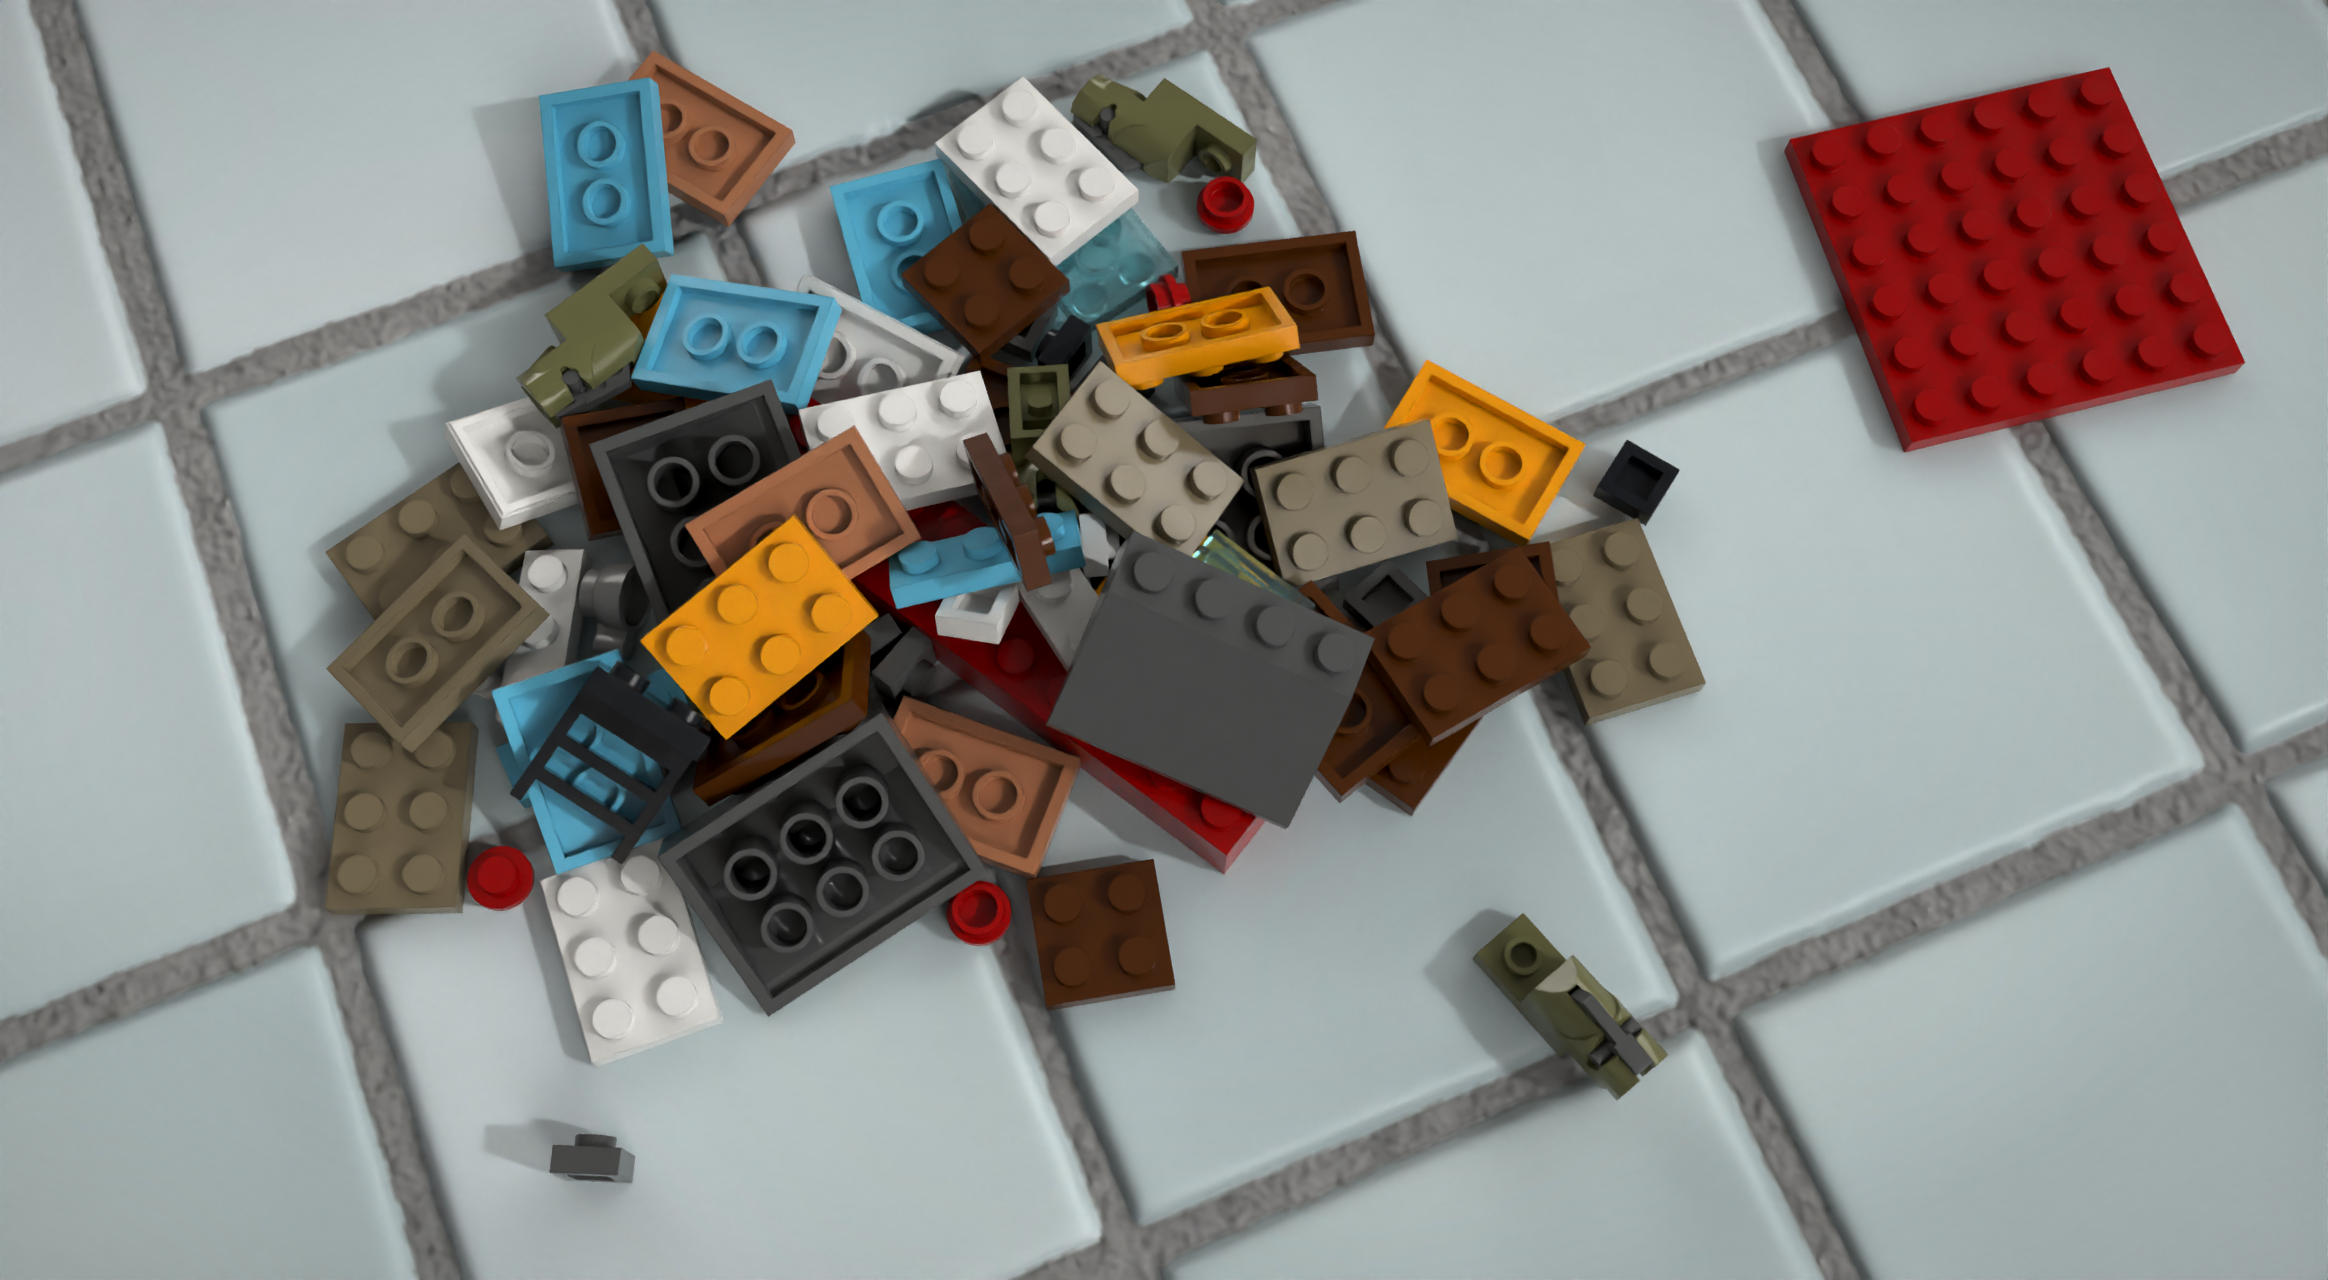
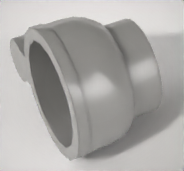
(618, 603)

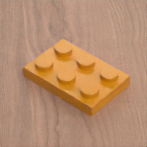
(1198, 338)
(1493, 456)
(759, 627)

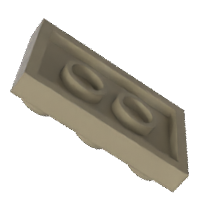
(1134, 464)
(1354, 503)
(410, 536)
(1628, 618)
(437, 643)
(402, 822)

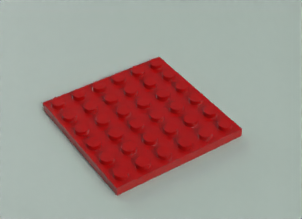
(2010, 259)

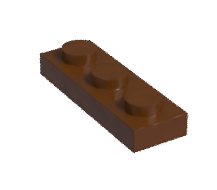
(1011, 511)

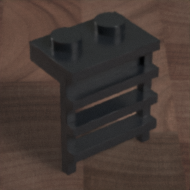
(621, 705)

